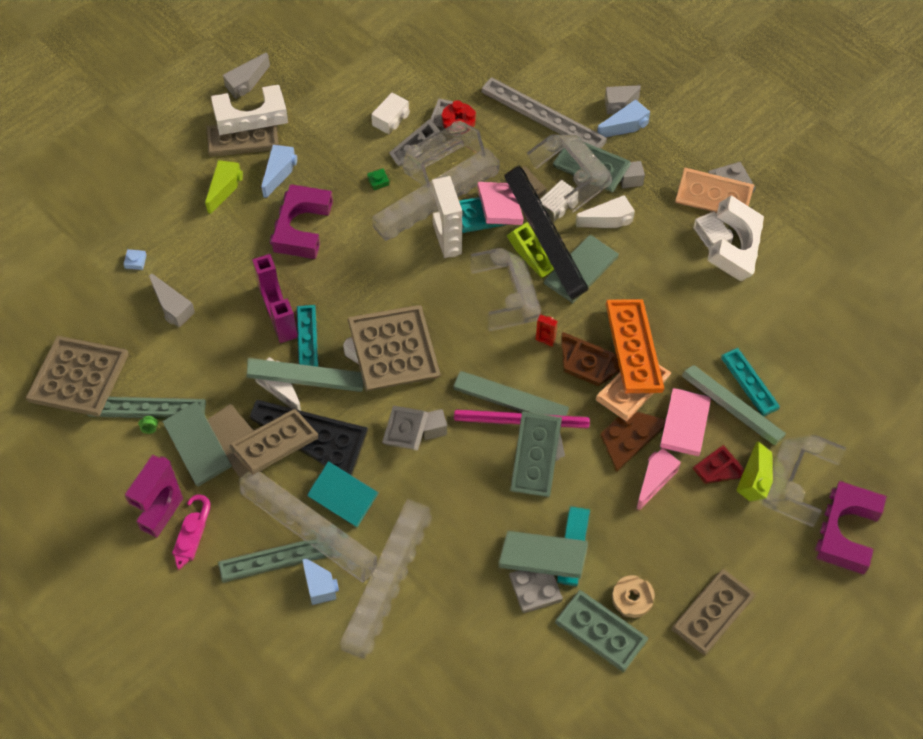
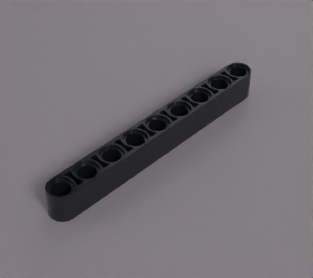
(546, 232)

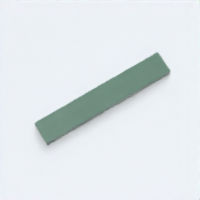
(304, 374)
(506, 396)
(734, 405)
(140, 407)
(267, 560)

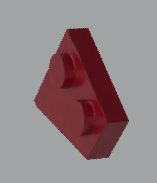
(719, 467)

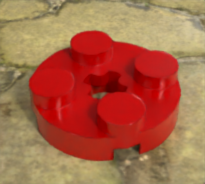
(456, 109)

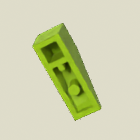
(223, 183)
(530, 249)
(757, 475)

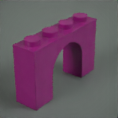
(298, 201)
(277, 307)
(156, 494)
(834, 546)

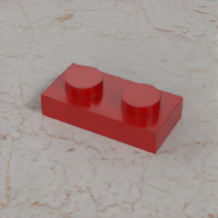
(546, 330)

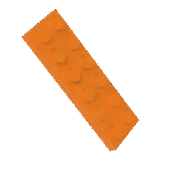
(634, 346)

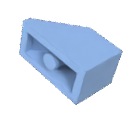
(320, 583)

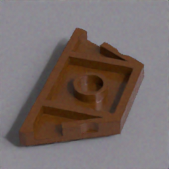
(587, 360)
(628, 438)

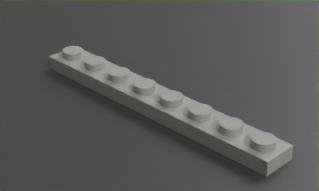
(541, 113)

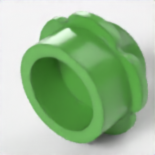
(148, 424)

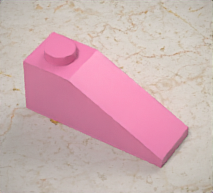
(660, 470)

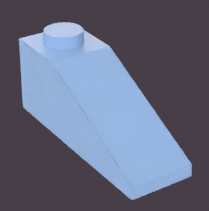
(625, 121)
(278, 168)

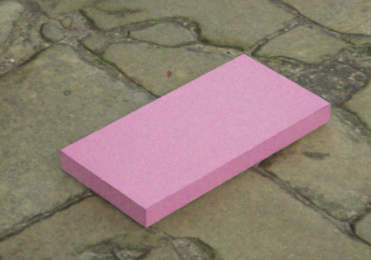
(499, 204)
(685, 422)

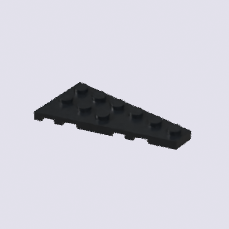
(336, 442)

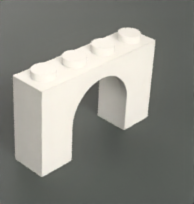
(269, 114)
(449, 218)
(748, 226)

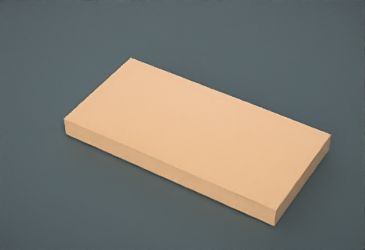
(708, 190)
(624, 404)

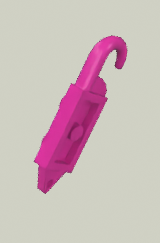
(191, 532)

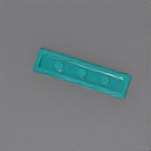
(307, 335)
(750, 382)
(576, 530)

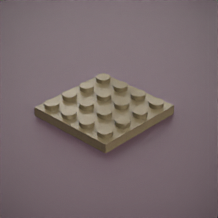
(393, 347)
(77, 376)

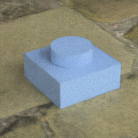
(135, 259)

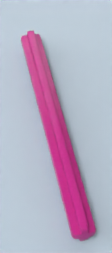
(514, 418)

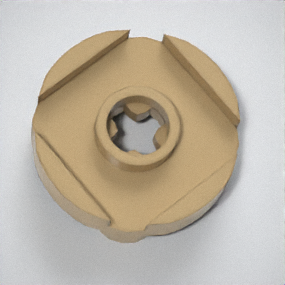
(639, 587)

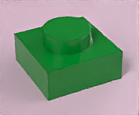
(378, 179)

